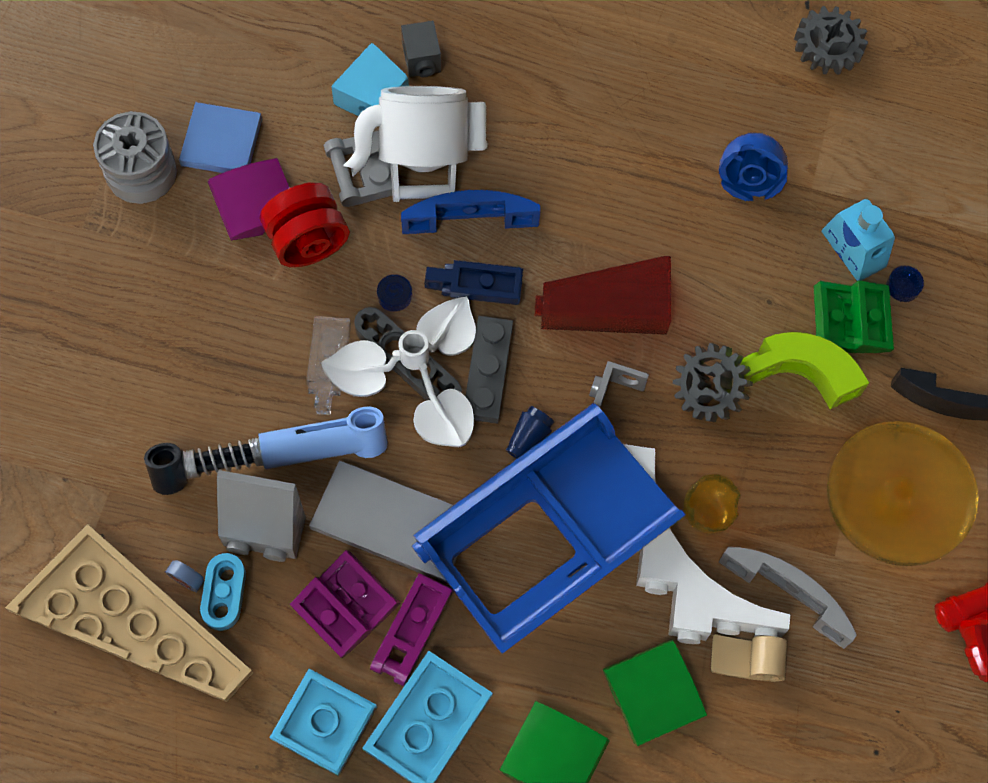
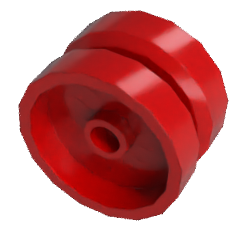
(304, 224)

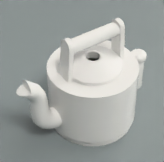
(422, 132)

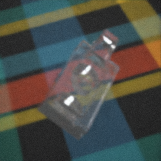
(327, 338)

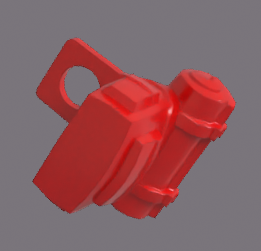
(969, 616)

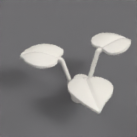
(447, 327)

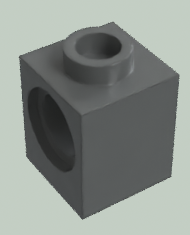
(421, 49)

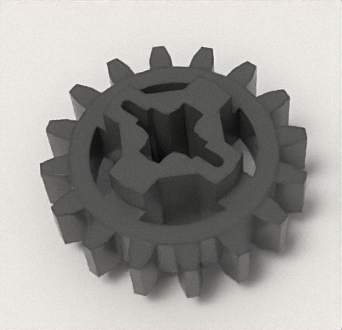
(830, 40)
(699, 391)

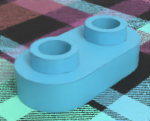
(223, 593)

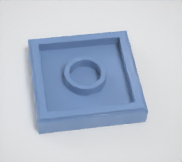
(220, 138)

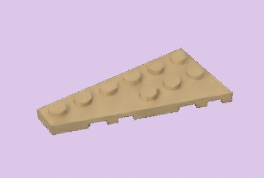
(116, 608)

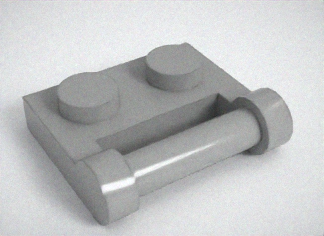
(374, 175)

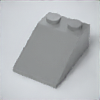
(259, 515)

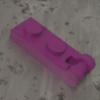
(412, 628)

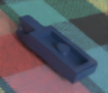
(477, 281)

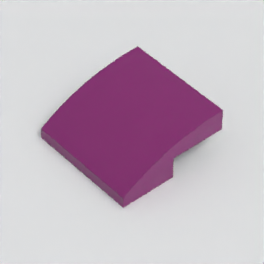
(244, 193)
(344, 604)

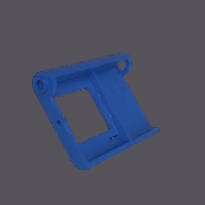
(591, 495)

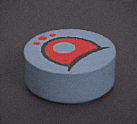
(184, 575)

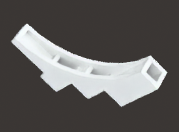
(696, 598)

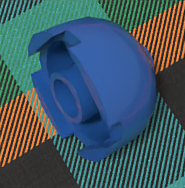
(753, 167)

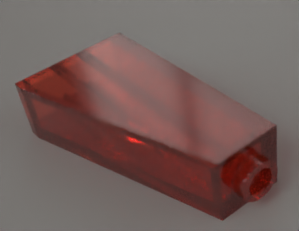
(610, 299)

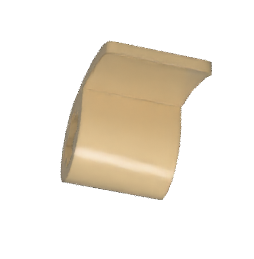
(755, 660)

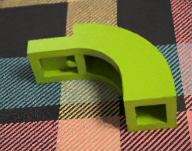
(812, 357)

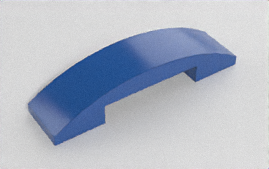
(466, 204)

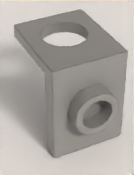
(613, 373)

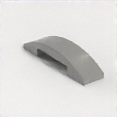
(832, 619)

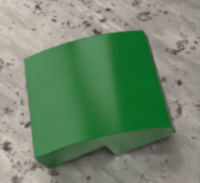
(854, 316)
(654, 692)
(553, 749)

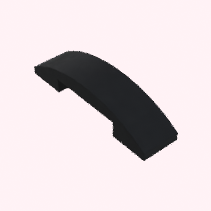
(922, 390)

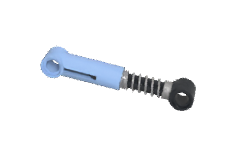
(358, 433)

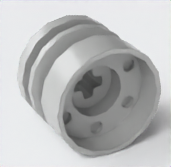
(135, 157)

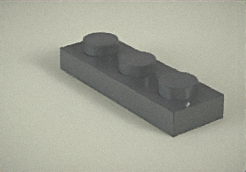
(488, 367)

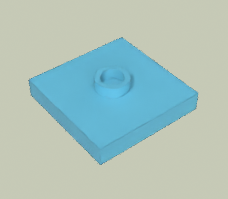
(323, 722)

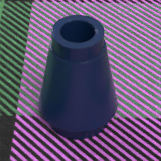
(530, 430)

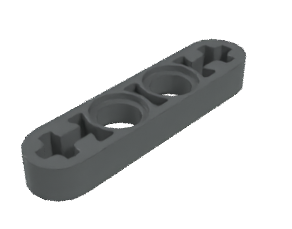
(384, 324)

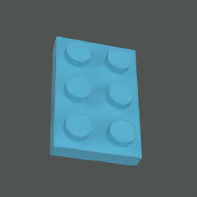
(427, 721)

